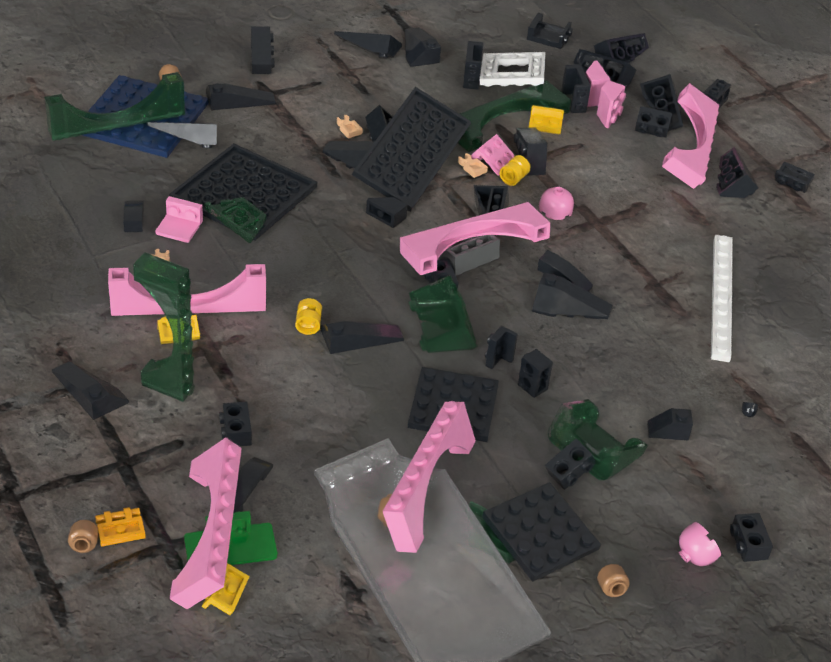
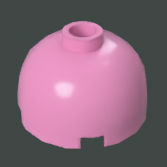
(556, 203)
(697, 546)

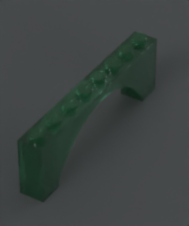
(541, 95)
(162, 103)
(171, 289)

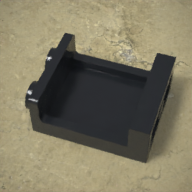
(548, 33)
(473, 65)
(577, 84)

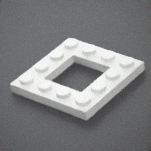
(490, 75)

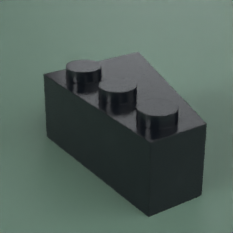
(262, 50)
(533, 148)
(490, 198)

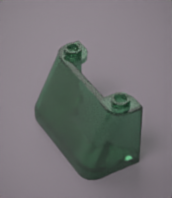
(442, 317)
(578, 422)

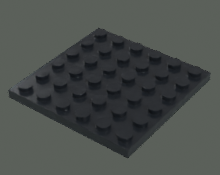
(250, 176)

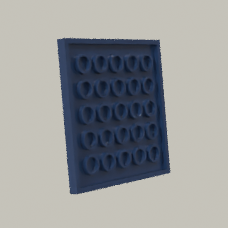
(126, 93)

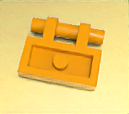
(120, 526)

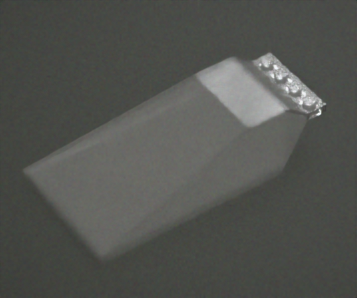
(453, 594)

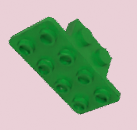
(247, 541)

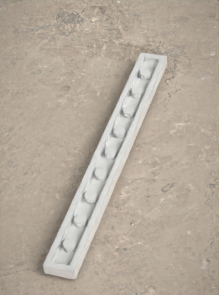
(722, 299)

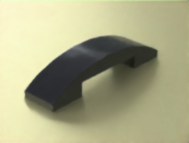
(248, 479)

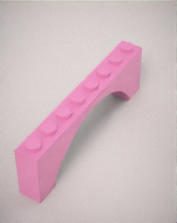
(692, 164)
(426, 246)
(242, 294)
(406, 505)
(207, 566)

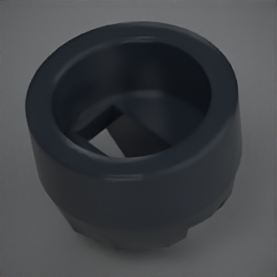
(749, 409)

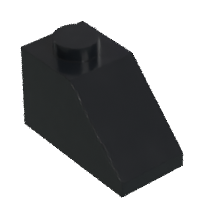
(387, 210)
(671, 424)

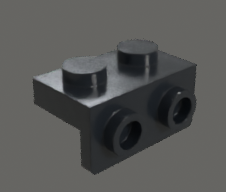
(794, 177)
(501, 346)

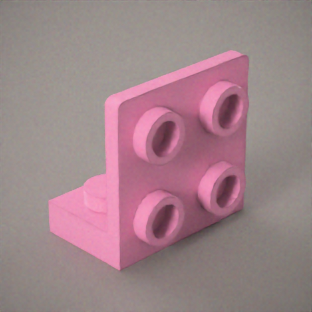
(494, 153)
(181, 220)

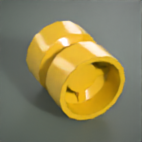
(514, 170)
(308, 316)

